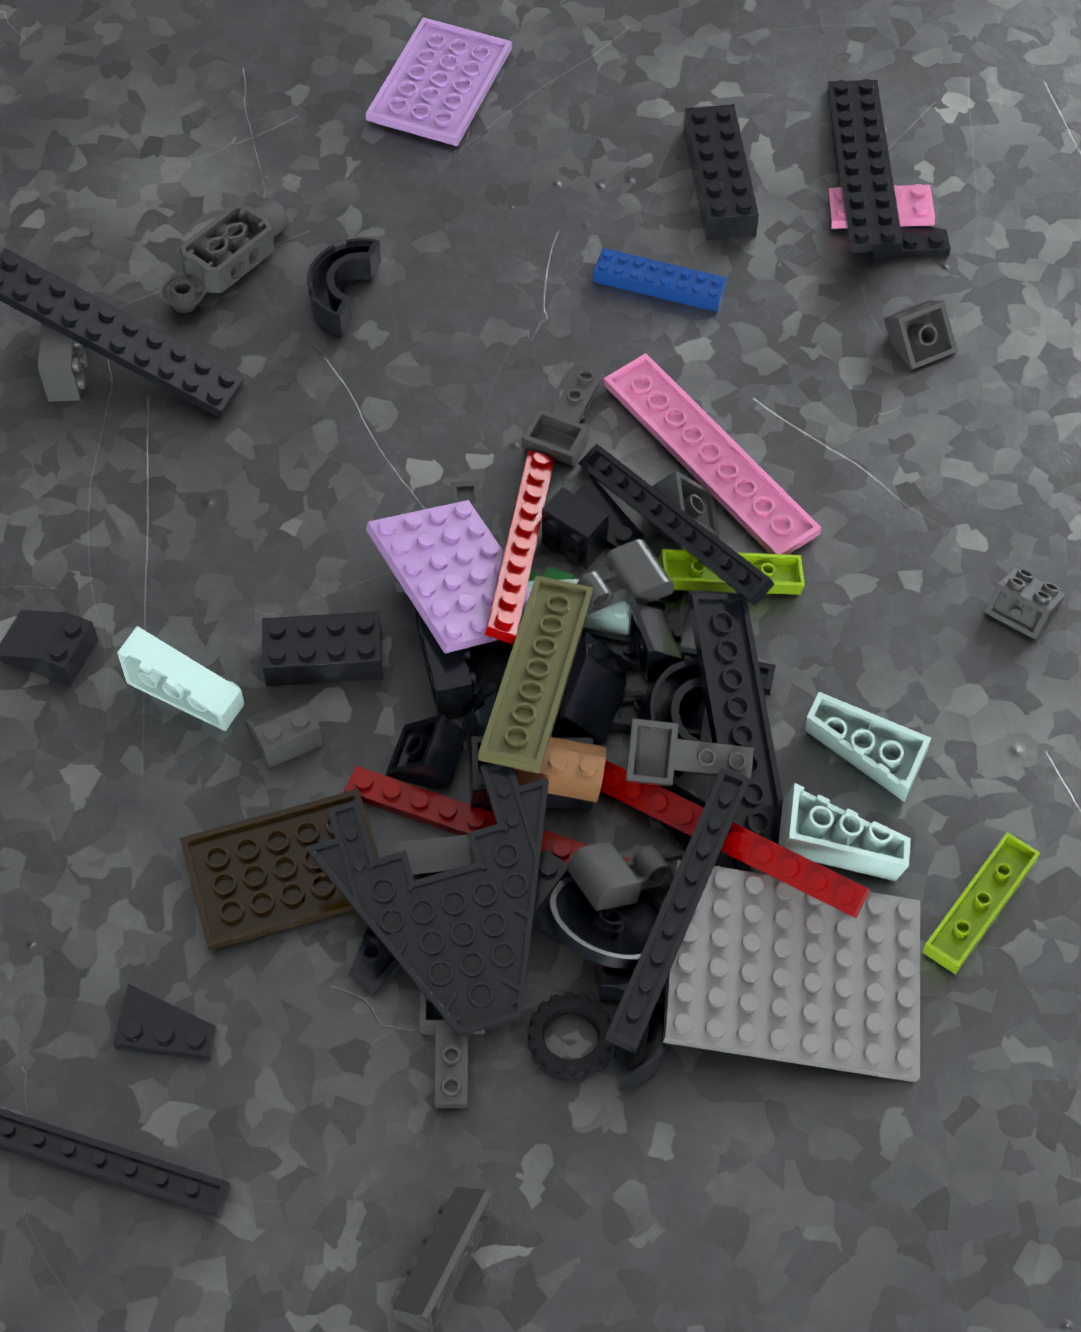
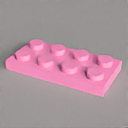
(913, 205)

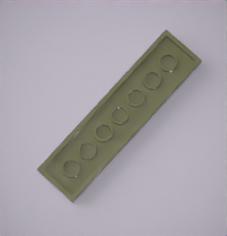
(536, 675)

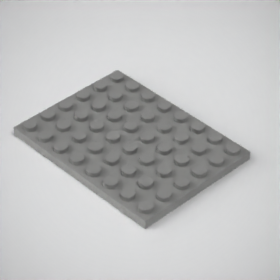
(798, 978)

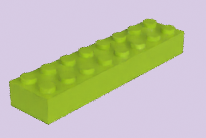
(690, 574)
(981, 903)

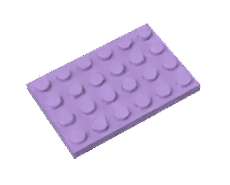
(439, 81)
(446, 569)

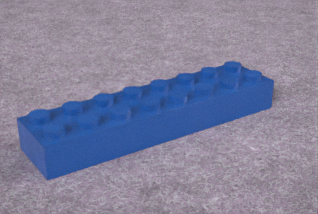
(660, 279)

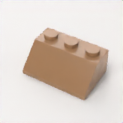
(571, 769)

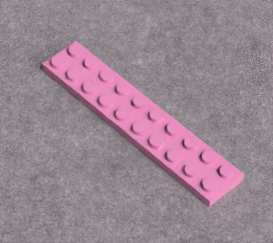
(712, 456)

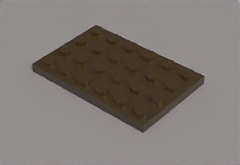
(259, 874)

